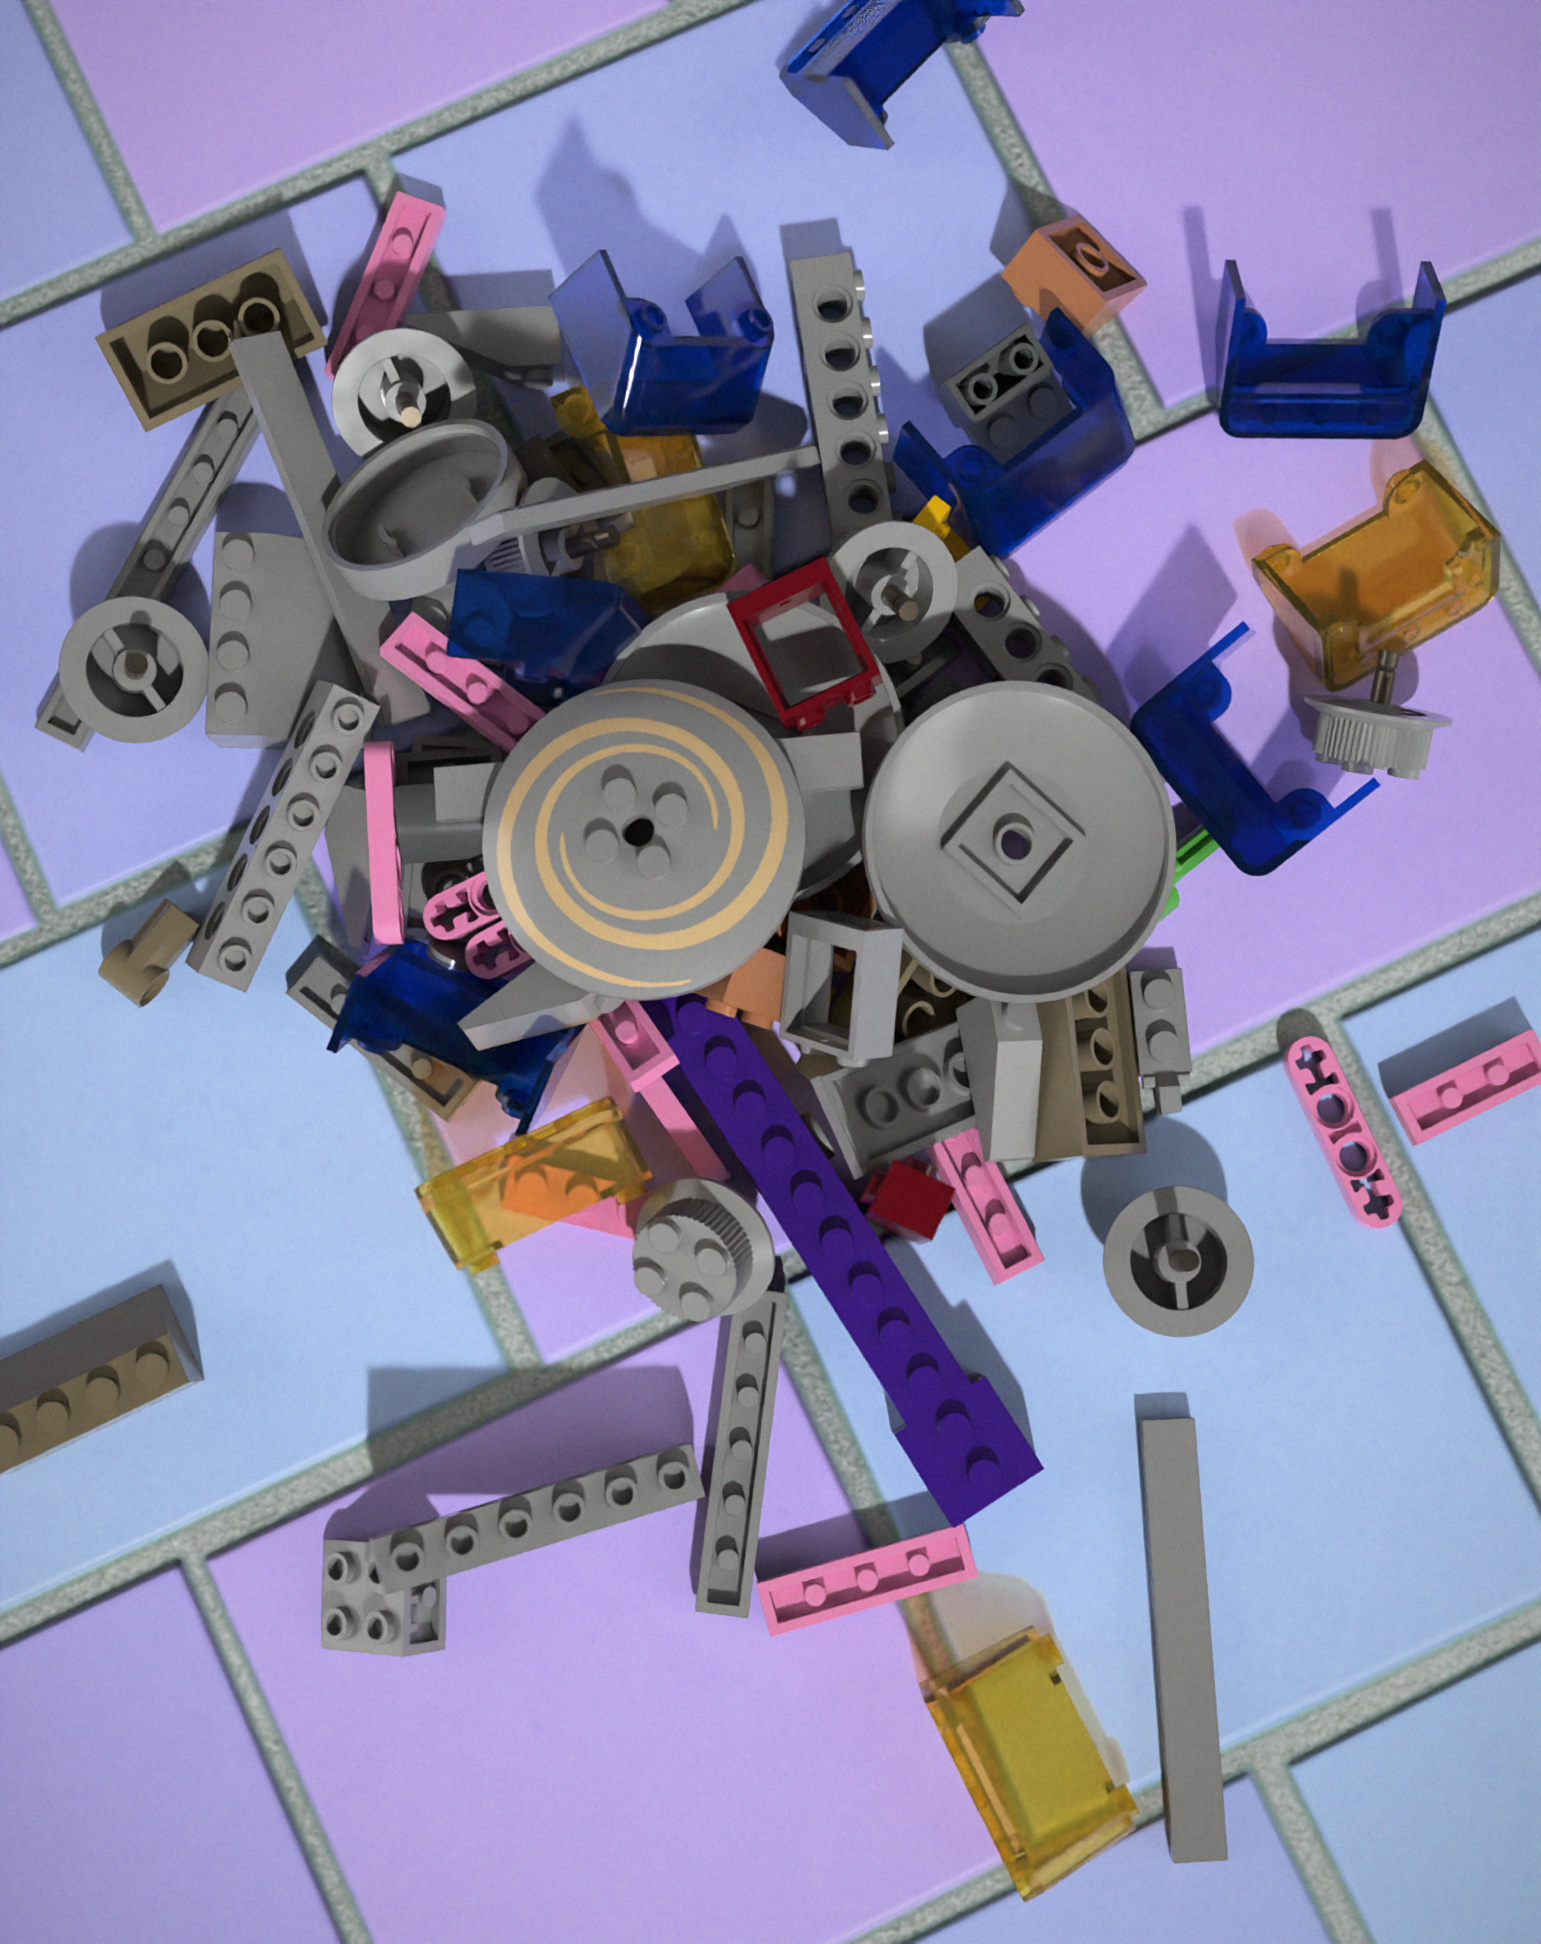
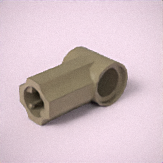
(141, 965)

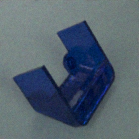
(872, 52)
(661, 382)
(1326, 388)
(1018, 500)
(546, 629)
(1214, 781)
(418, 1003)

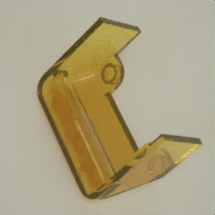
(535, 1183)

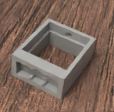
(809, 977)

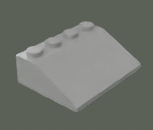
(269, 640)

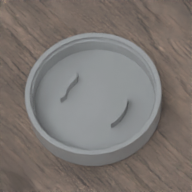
(408, 508)

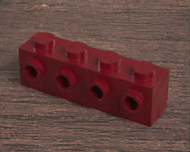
(907, 1199)

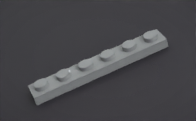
(741, 1458)

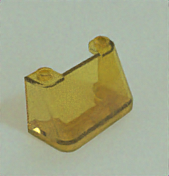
(676, 546)
(1385, 580)
(1028, 1760)

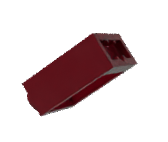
(781, 597)

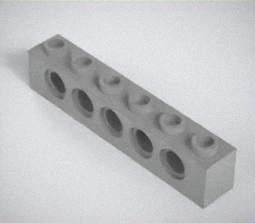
(815, 286)
(1018, 618)
(282, 835)
(535, 1518)

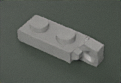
(1161, 1035)

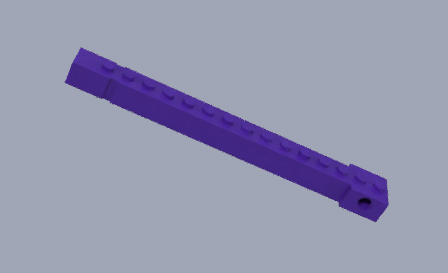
(951, 1426)

